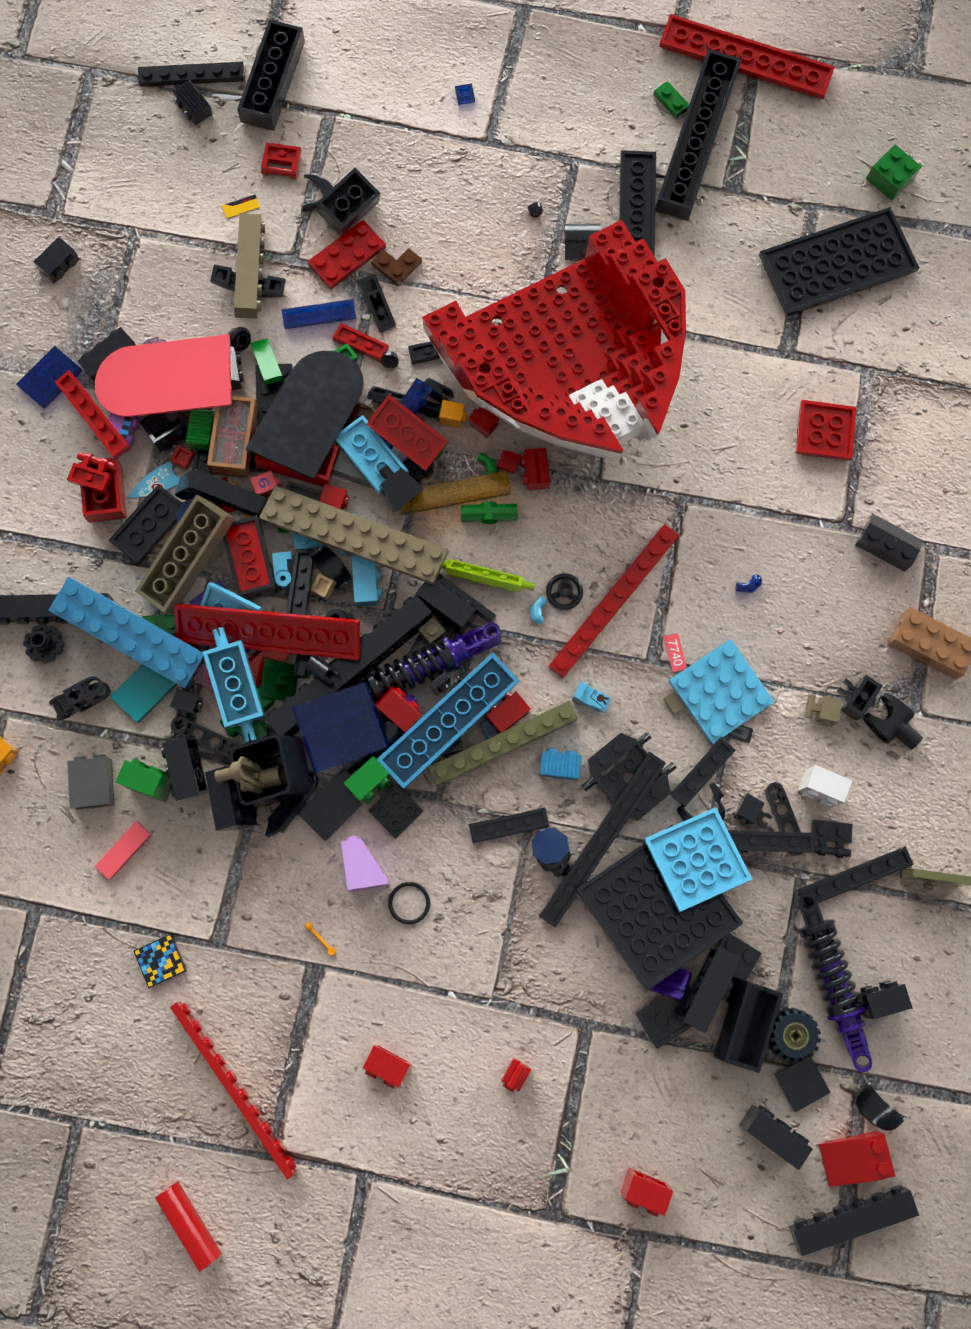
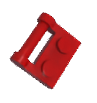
(281, 155)

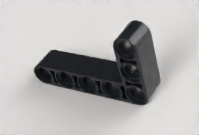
(220, 491)

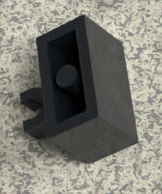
(860, 697)

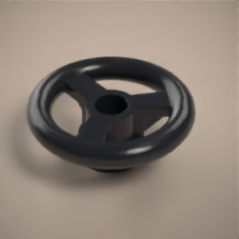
(564, 584)

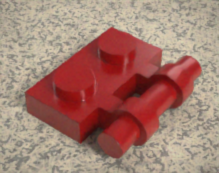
(89, 477)

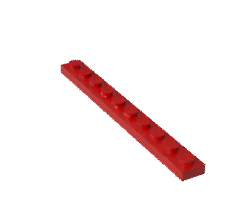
(613, 601)
(237, 1094)

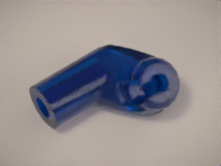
(751, 586)

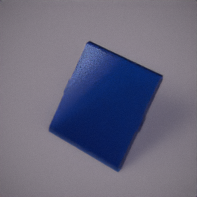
(340, 727)

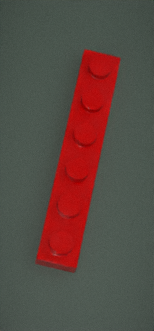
(92, 415)

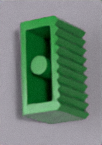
(200, 429)

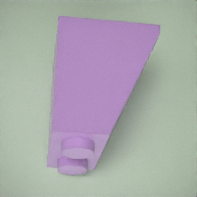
(360, 866)

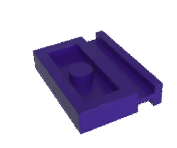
(674, 985)

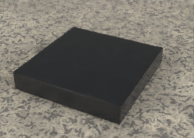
(802, 1083)

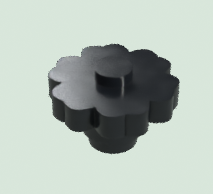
(43, 643)

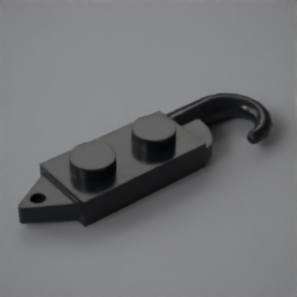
(288, 810)

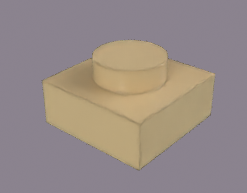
(323, 586)

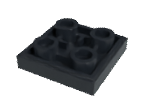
(395, 811)

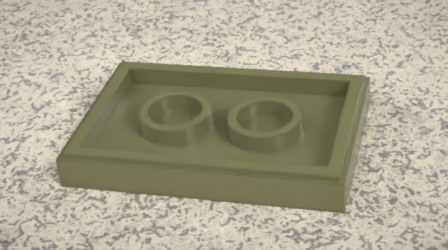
(935, 877)

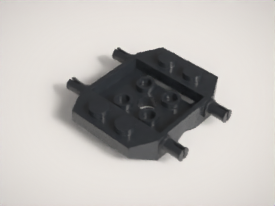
(613, 783)

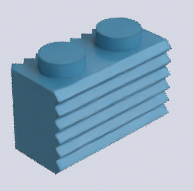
(560, 764)

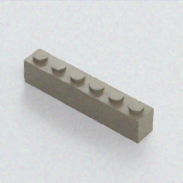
(248, 266)

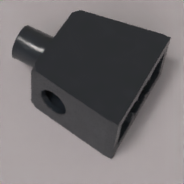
(398, 487)

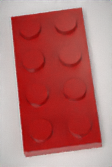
(346, 254)
(407, 432)

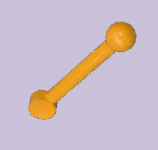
(331, 951)

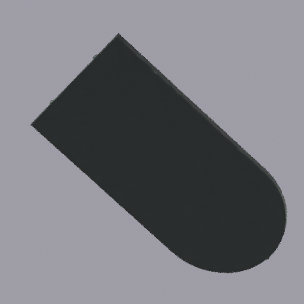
(309, 412)

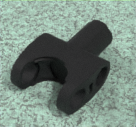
(895, 724)

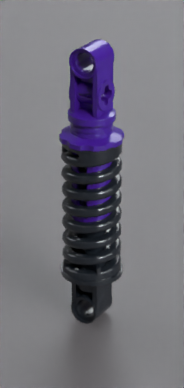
(442, 656)
(835, 980)

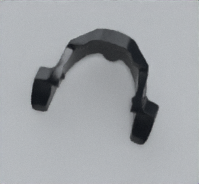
(718, 794)

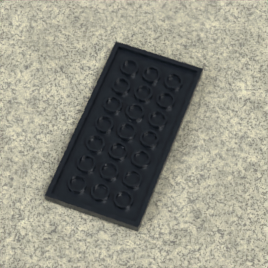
(838, 261)

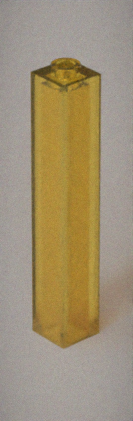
(459, 493)

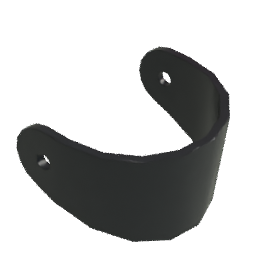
(331, 567)
(877, 1110)

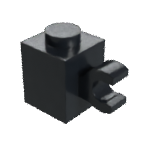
(750, 810)

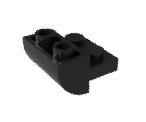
(576, 239)

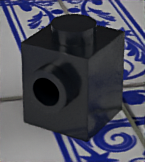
(186, 703)

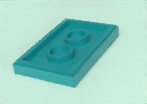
(142, 692)

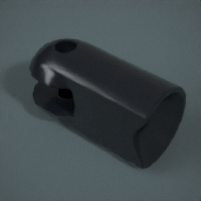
(438, 389)
(319, 669)

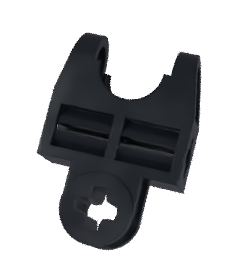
(77, 699)

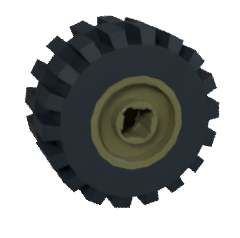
(794, 1035)

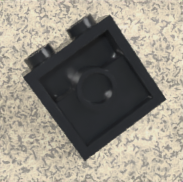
(165, 429)

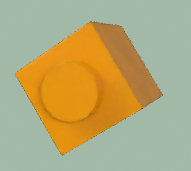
(452, 414)

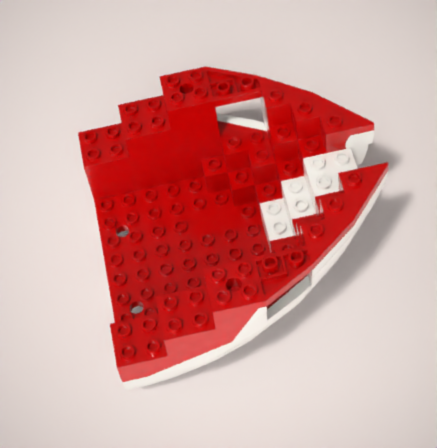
(576, 363)

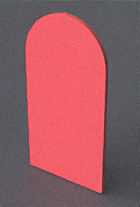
(166, 377)

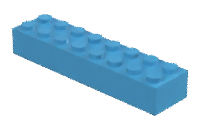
(127, 632)
(448, 721)

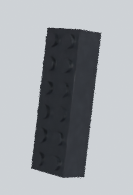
(271, 75)

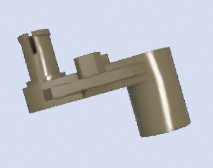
(251, 776)

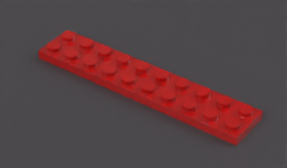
(757, 58)
(270, 631)

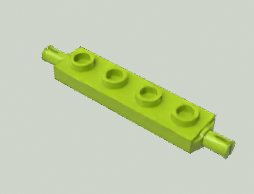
(487, 576)

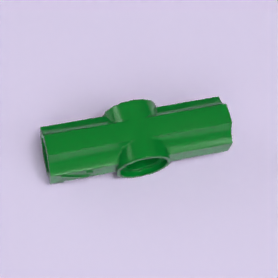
(489, 512)

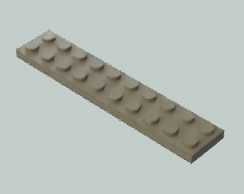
(354, 535)

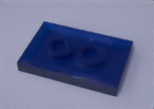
(40, 380)

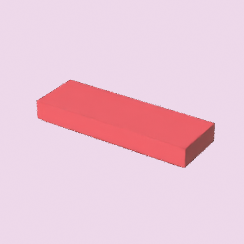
(123, 850)

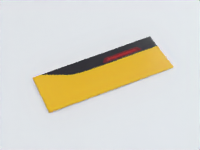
(240, 206)

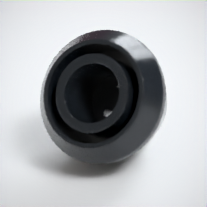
(240, 338)

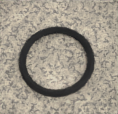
(390, 904)

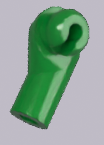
(489, 462)

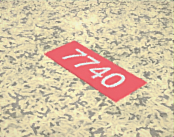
(675, 652)

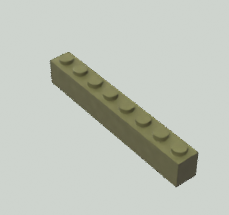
(503, 743)

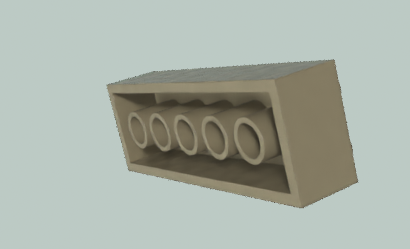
(185, 554)

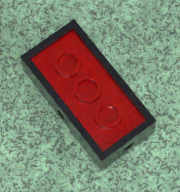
(249, 559)

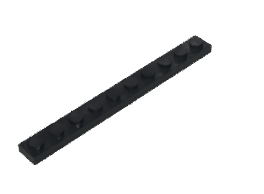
(602, 839)

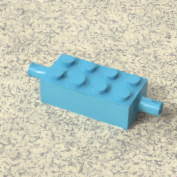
(234, 685)

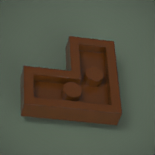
(397, 269)

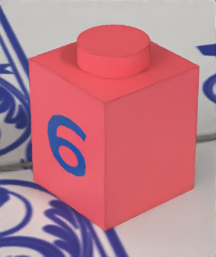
(265, 483)

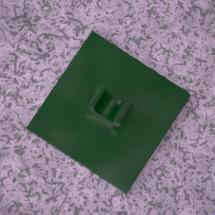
(277, 680)

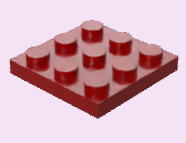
(826, 430)

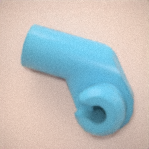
(535, 610)

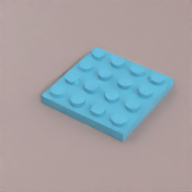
(721, 691)
(697, 859)

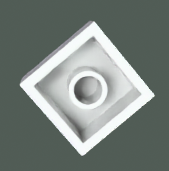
(824, 786)

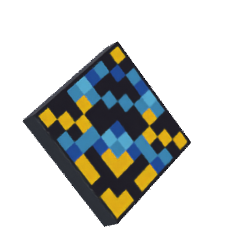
(160, 960)

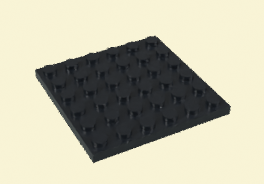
(644, 922)

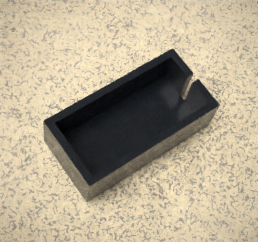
(748, 1025)

